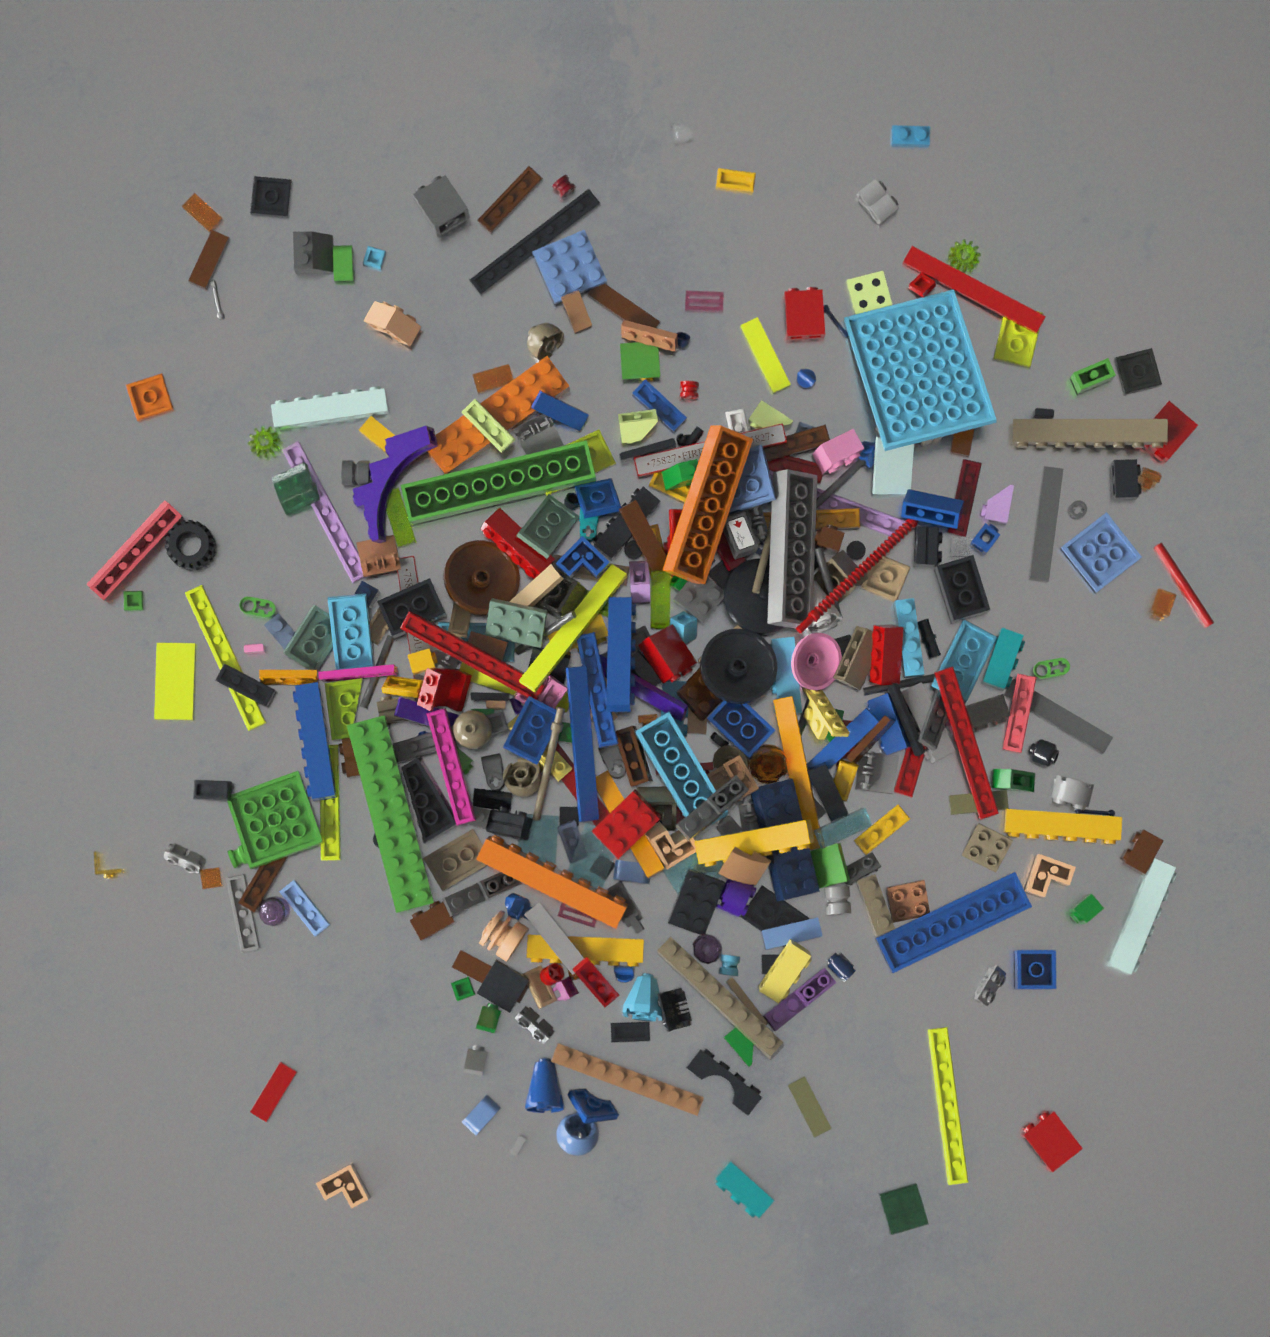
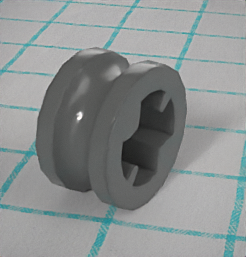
(1076, 504)

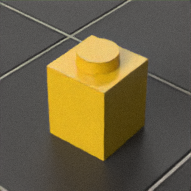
(422, 660)

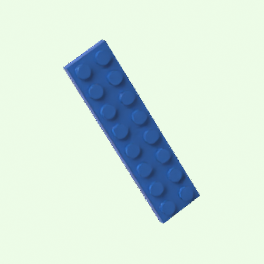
(953, 922)

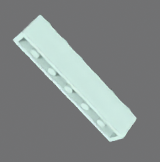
(330, 408)
(1141, 917)

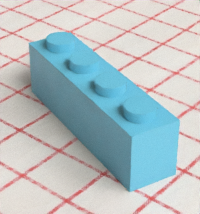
(911, 649)
(785, 682)

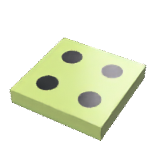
(869, 292)

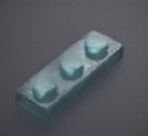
(842, 828)

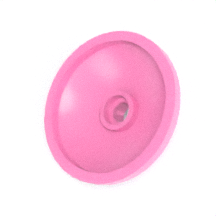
(823, 663)

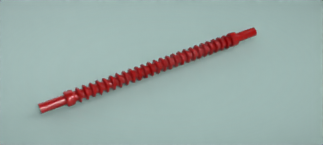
(814, 615)

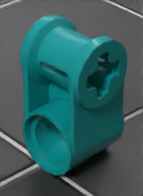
(588, 523)

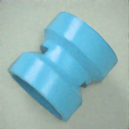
(729, 965)

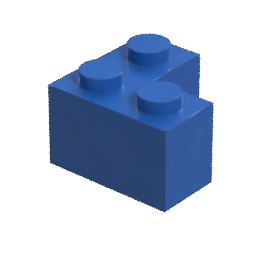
(581, 555)

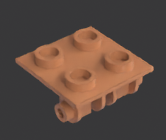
(378, 557)
(908, 901)

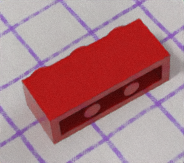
(886, 654)

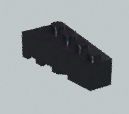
(428, 801)

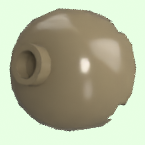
(543, 339)
(472, 729)
(522, 778)

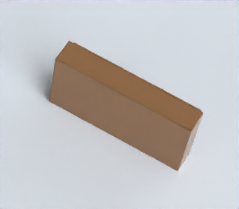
(576, 311)

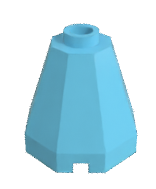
(643, 999)

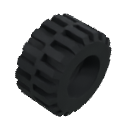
(183, 530)

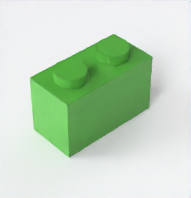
(1093, 376)

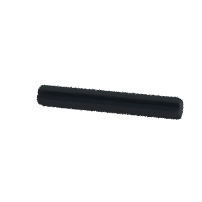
(906, 719)

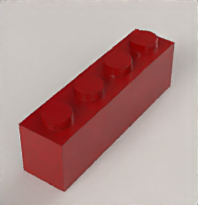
(504, 532)

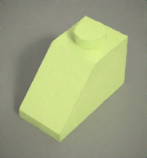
(767, 416)
(636, 425)

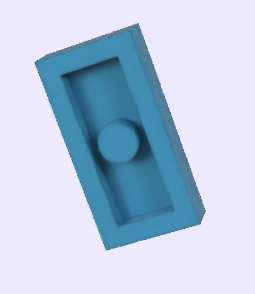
(911, 136)

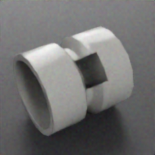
(838, 900)

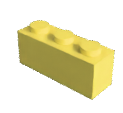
(785, 971)

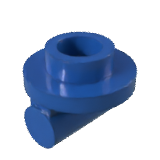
(806, 378)
(624, 973)

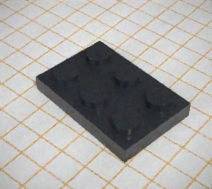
(696, 902)

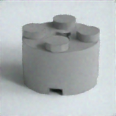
(1072, 791)

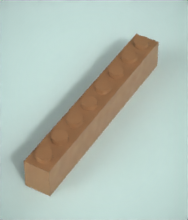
(627, 1079)

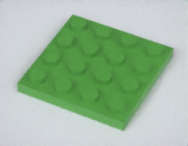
(274, 820)

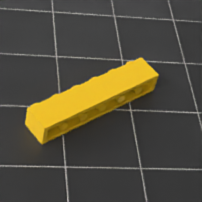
(1062, 825)
(758, 840)
(596, 949)

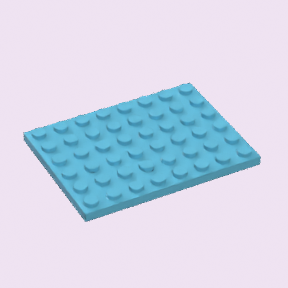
(919, 370)

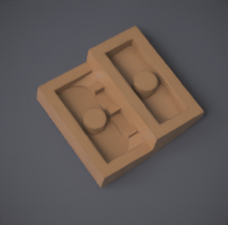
(728, 771)
(743, 867)

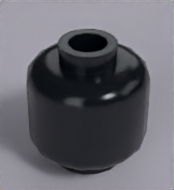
(1044, 753)

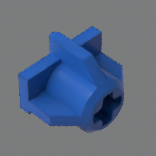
(868, 453)
(517, 906)

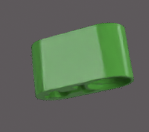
(343, 263)
(263, 604)
(1055, 673)

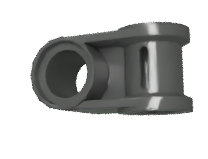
(611, 756)
(493, 769)

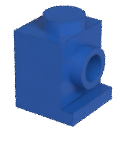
(988, 530)

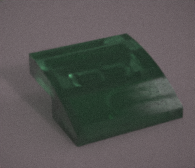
(295, 488)
(904, 1209)

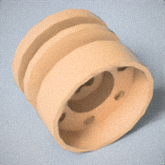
(503, 935)

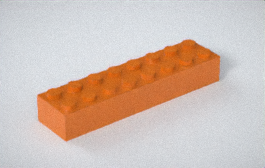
(509, 406)
(707, 504)
(551, 881)

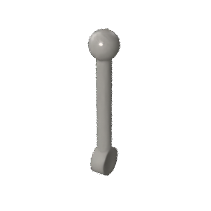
(220, 314)

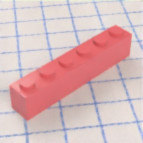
(134, 550)

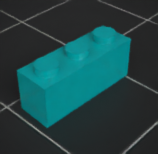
(1003, 659)
(743, 1190)

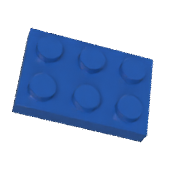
(531, 730)

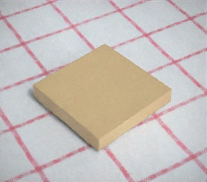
(886, 578)

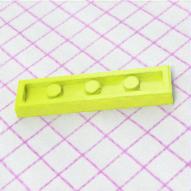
(765, 355)

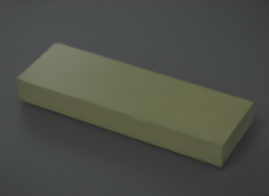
(965, 803)
(809, 1107)

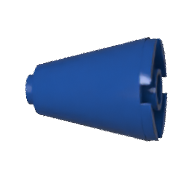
(544, 1089)

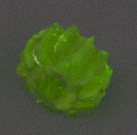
(957, 252)
(257, 445)

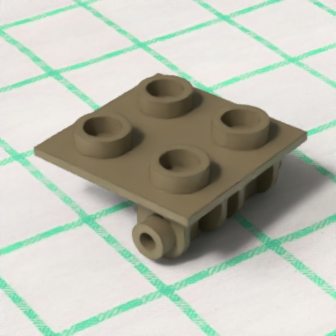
(987, 847)

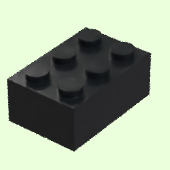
(962, 589)
(418, 599)

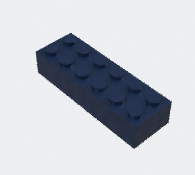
(793, 870)

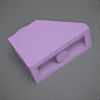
(998, 507)
(639, 581)

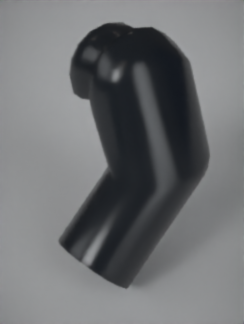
(684, 440)

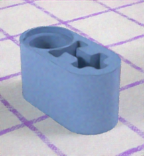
(629, 872)
(481, 1115)

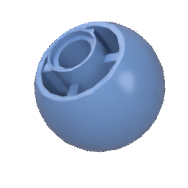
(575, 1136)

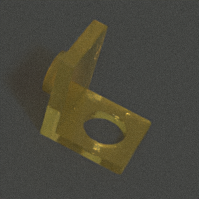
(106, 873)

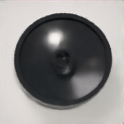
(745, 607)
(738, 666)

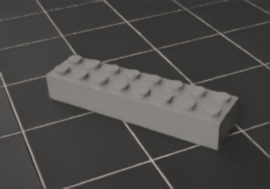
(792, 548)

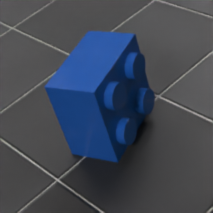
(1035, 969)

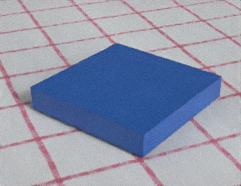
(597, 498)

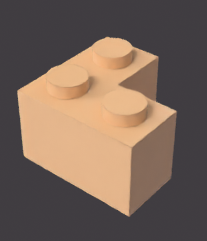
(393, 322)
(669, 848)
(1047, 870)
(344, 1181)

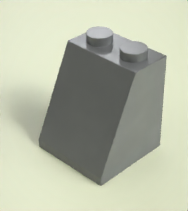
(441, 205)

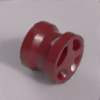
(564, 186)

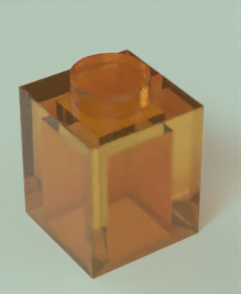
(1162, 604)

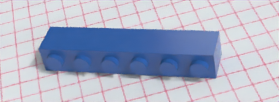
(620, 654)
(315, 741)

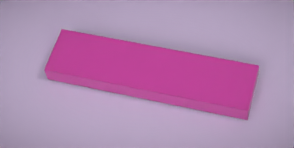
(357, 673)

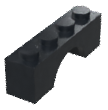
(744, 1097)

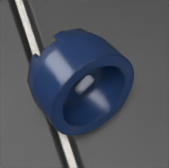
(683, 339)

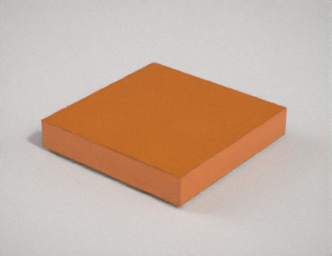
(149, 397)

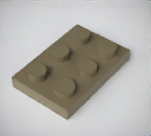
(455, 860)

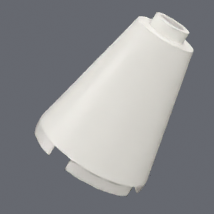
(829, 618)

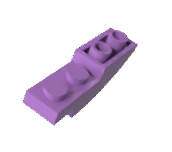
(799, 999)

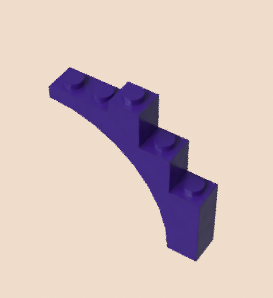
(384, 473)

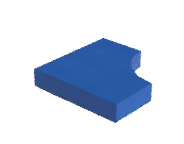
(592, 1108)

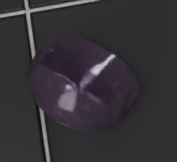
(274, 911)
(707, 948)

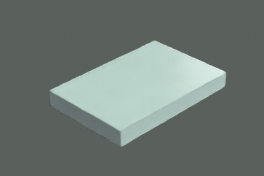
(892, 469)

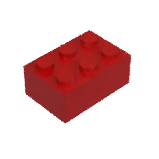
(626, 824)

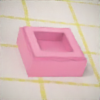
(254, 648)

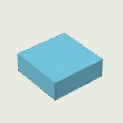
(374, 257)

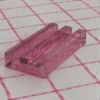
(704, 294)
(562, 907)

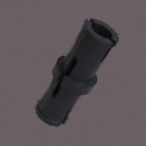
(929, 638)

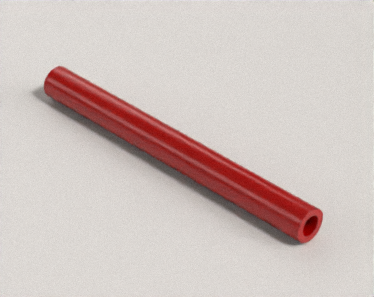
(1184, 585)

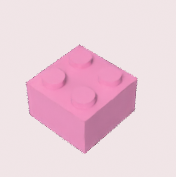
(838, 451)

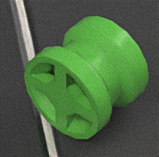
(237, 856)

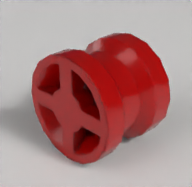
(689, 389)
(556, 971)

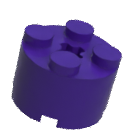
(735, 897)

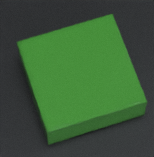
(133, 600)

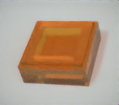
(211, 878)

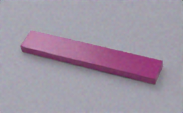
(451, 766)

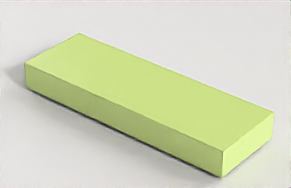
(488, 425)

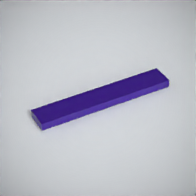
(654, 696)

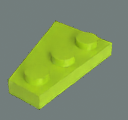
(342, 705)

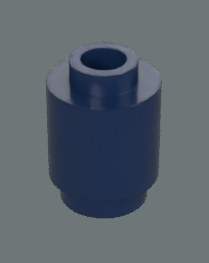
(841, 966)

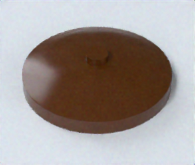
(478, 573)

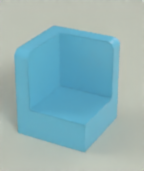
(685, 626)

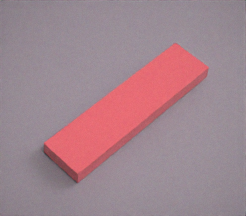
(1019, 712)

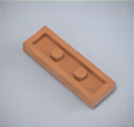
(649, 335)

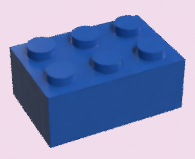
(741, 726)

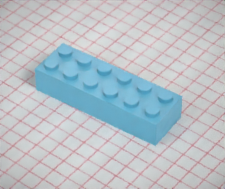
(676, 764)

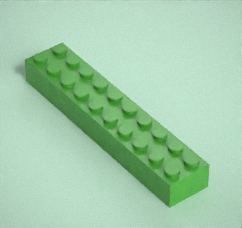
(498, 482)
(390, 813)

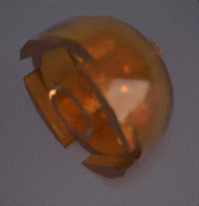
(768, 763)

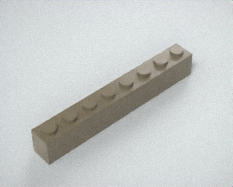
(1090, 432)
(720, 998)

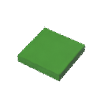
(639, 360)
(830, 865)

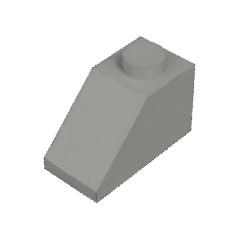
(475, 1061)

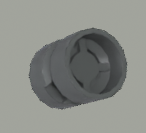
(355, 472)

